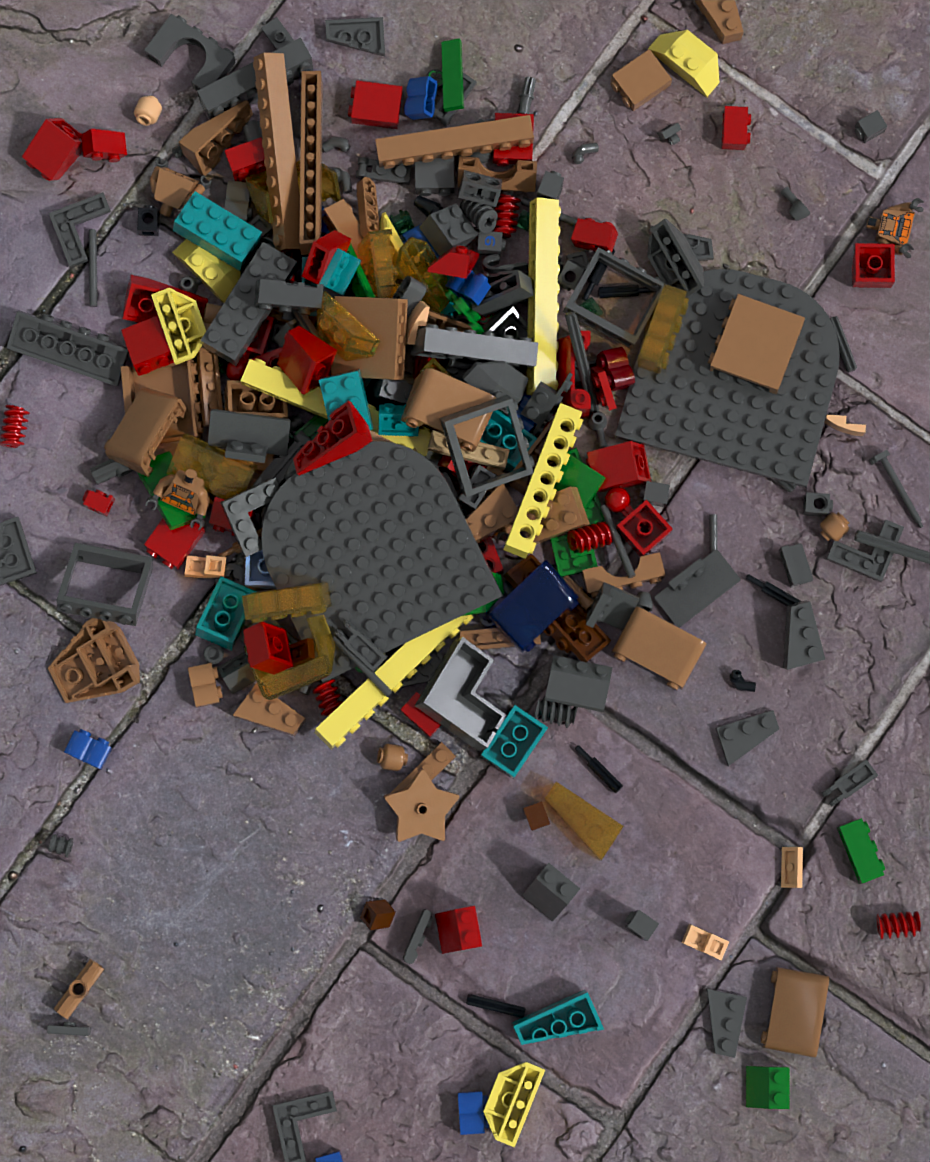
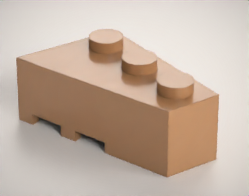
(722, 18)
(493, 514)
(269, 713)

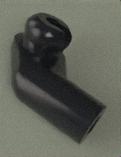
(739, 682)

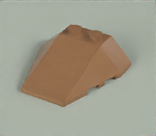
(95, 663)

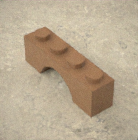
(518, 178)
(649, 569)

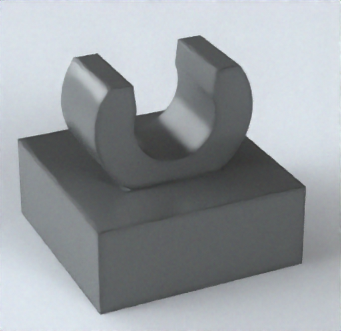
(670, 133)

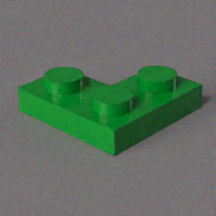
(569, 562)

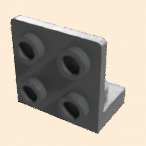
(611, 607)

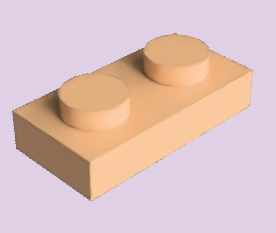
(791, 867)

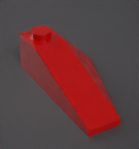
(455, 262)
(139, 302)
(340, 437)

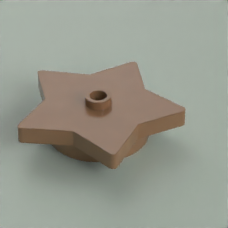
(409, 800)

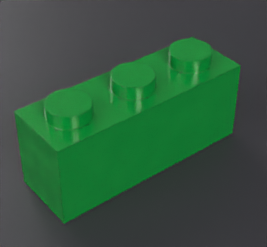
(861, 851)

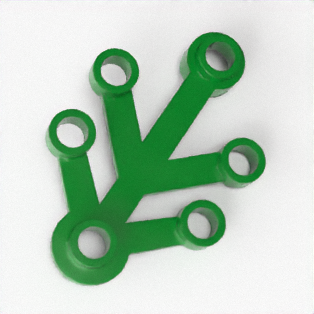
(462, 307)

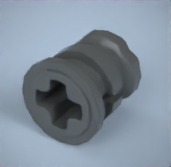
(60, 845)

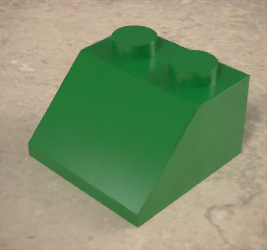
(768, 1087)

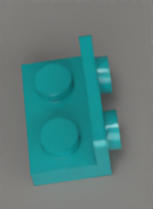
(340, 271)
(391, 423)

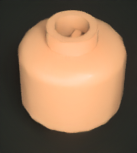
(147, 110)

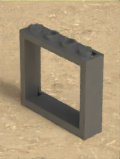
(600, 324)
(455, 451)
(111, 559)

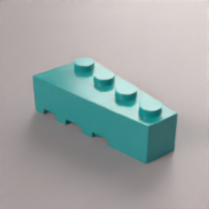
(564, 1018)

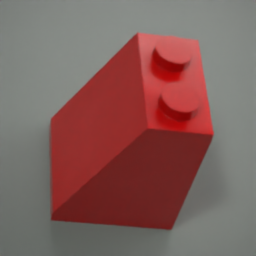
(54, 148)
(305, 359)
(621, 465)
(458, 929)

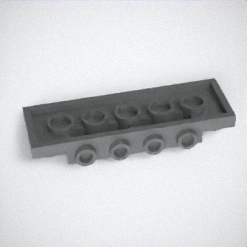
(68, 347)

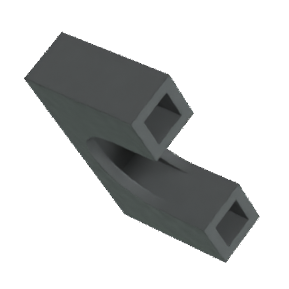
(178, 33)

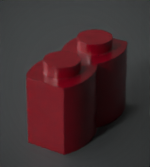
(616, 367)

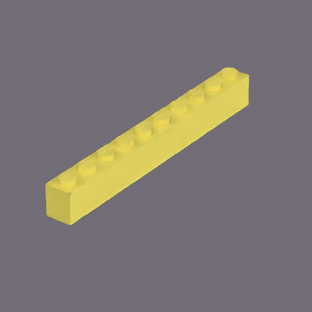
(543, 306)
(277, 385)
(392, 673)

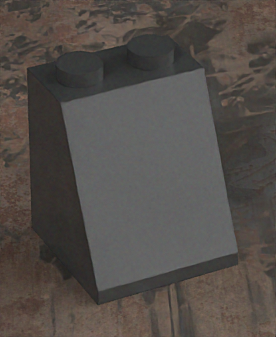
(390, 391)
(550, 892)

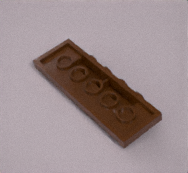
(570, 627)

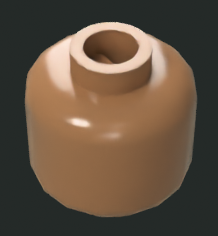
(834, 526)
(392, 757)

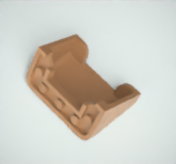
(441, 395)
(144, 429)
(659, 647)
(796, 1012)

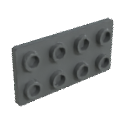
(248, 435)
(697, 588)

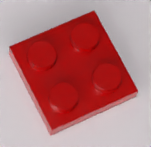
(604, 393)

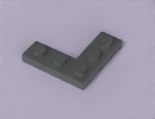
(68, 217)
(237, 509)
(871, 565)
(287, 1118)

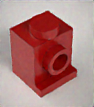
(98, 501)

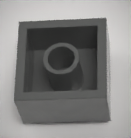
(448, 229)

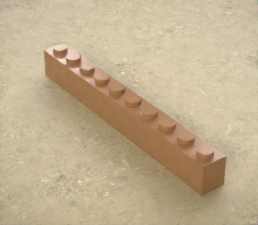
(278, 149)
(310, 159)

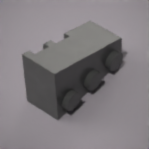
(802, 636)

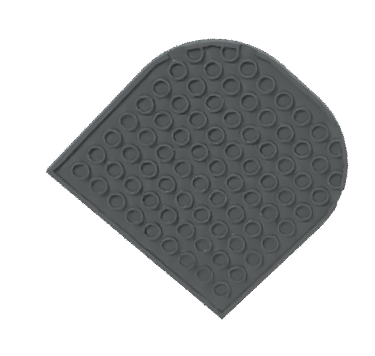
(725, 416)
(384, 542)

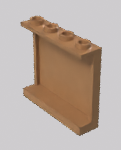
(388, 322)
(756, 342)
(174, 380)

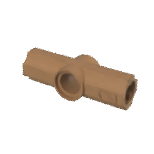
(70, 999)

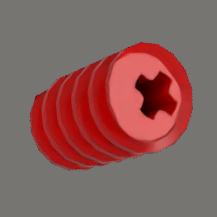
(505, 214)
(13, 426)
(589, 537)
(328, 697)
(898, 924)

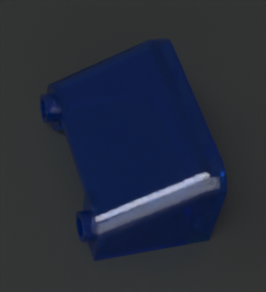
(533, 606)

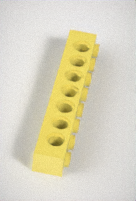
(515, 542)

